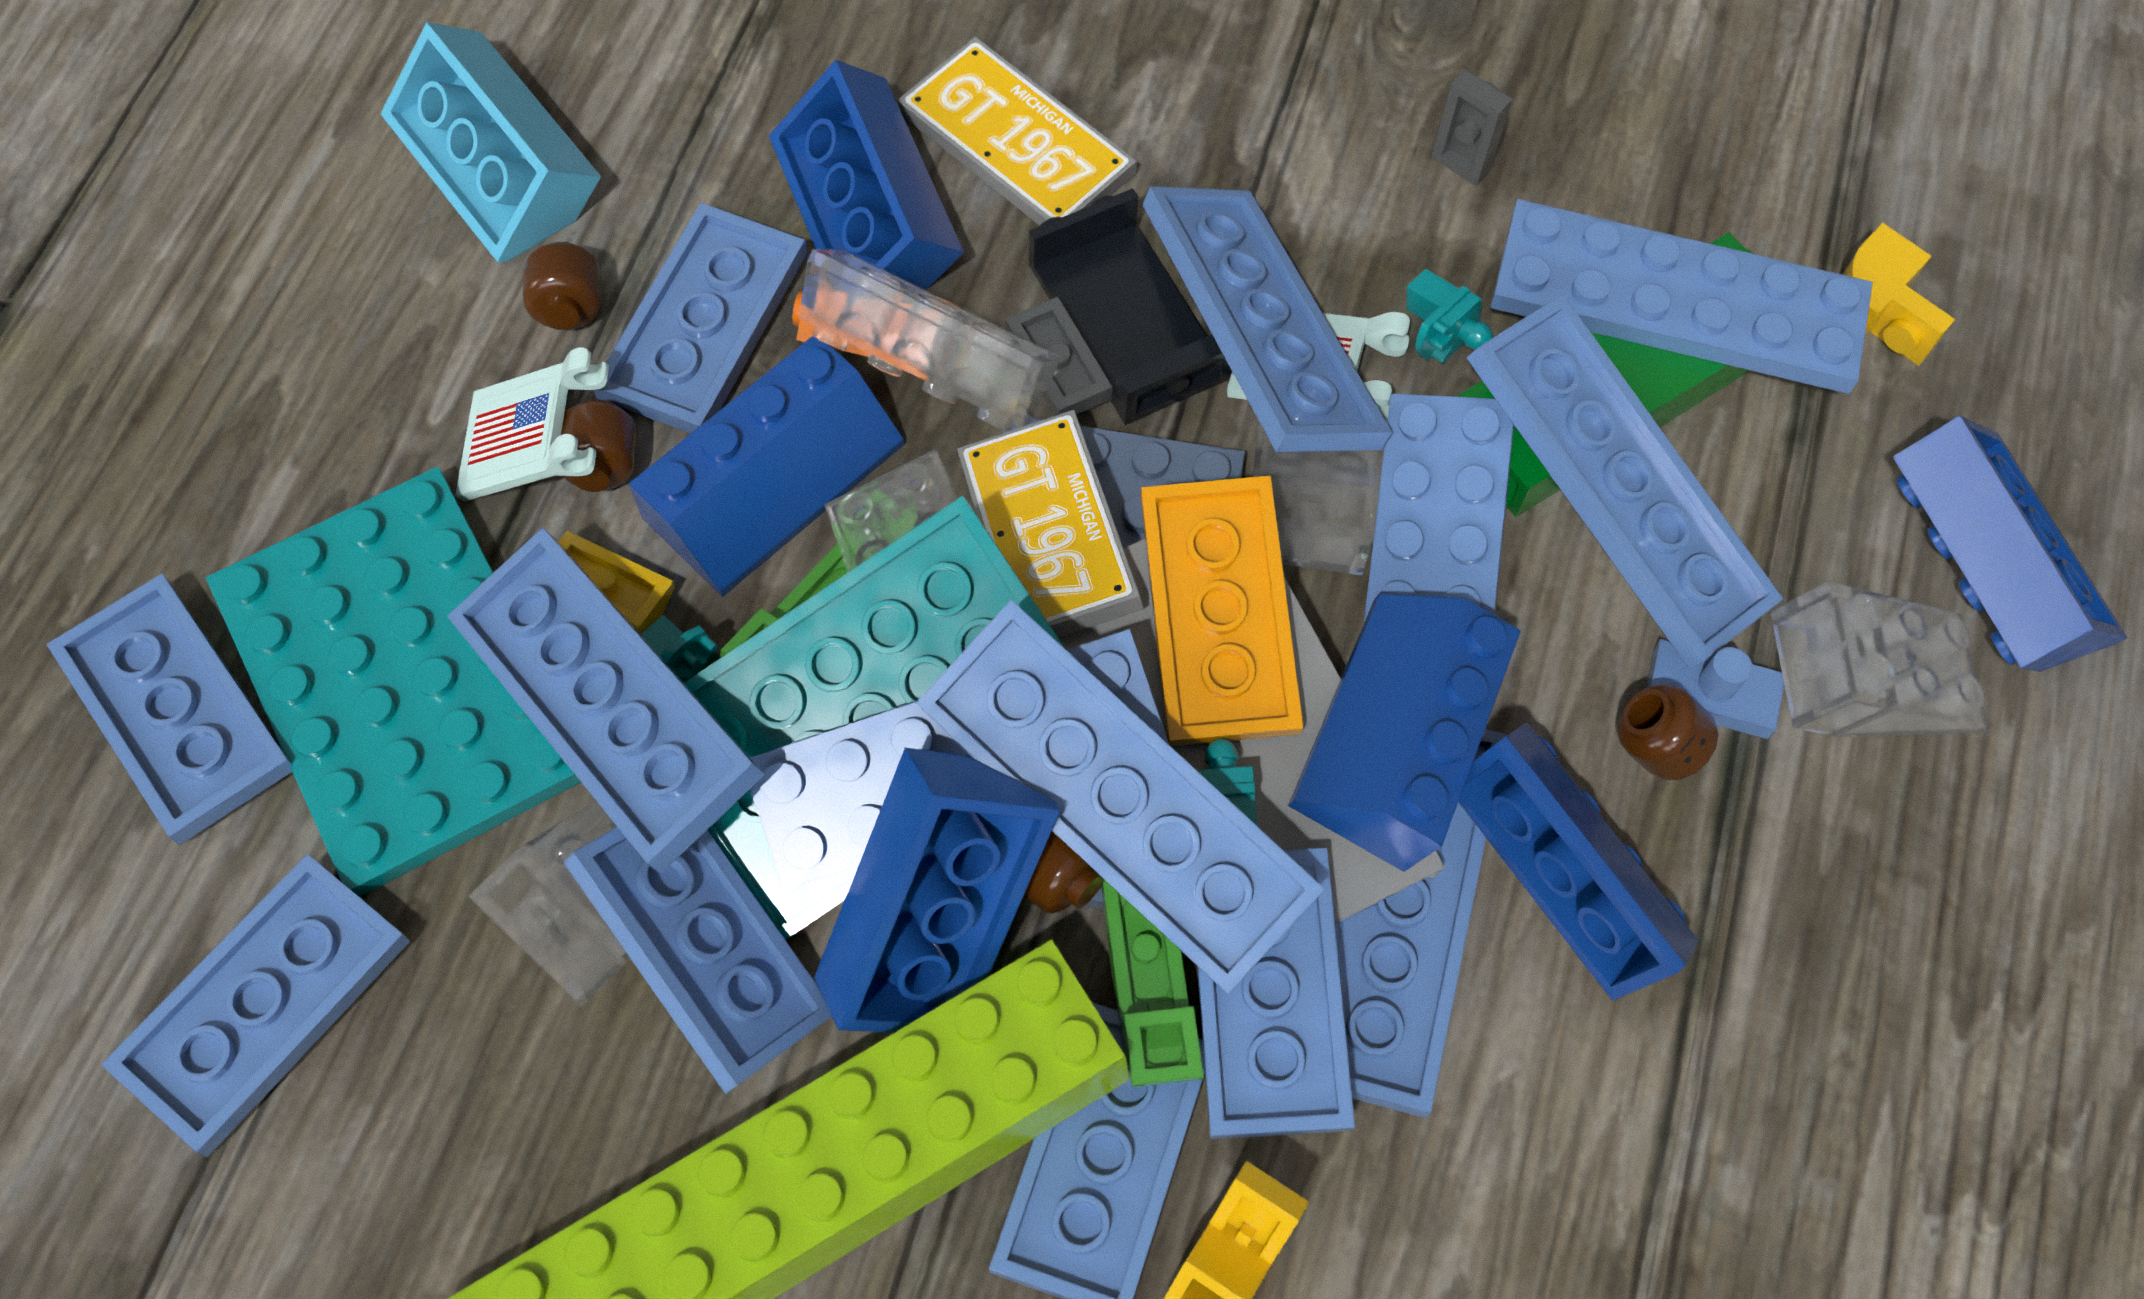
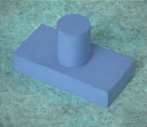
(1726, 685)

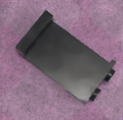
(1125, 306)

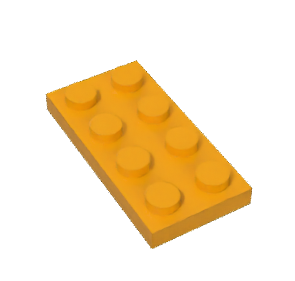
(1220, 611)

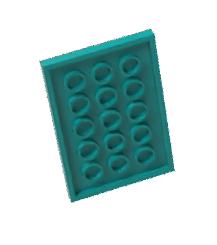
(847, 656)
(375, 689)

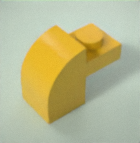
(1897, 312)
(1240, 1239)

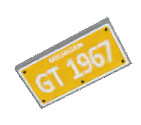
(1015, 134)
(1052, 522)

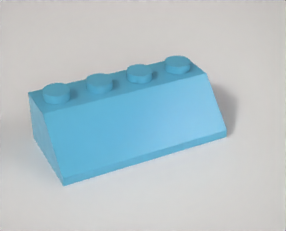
(487, 141)

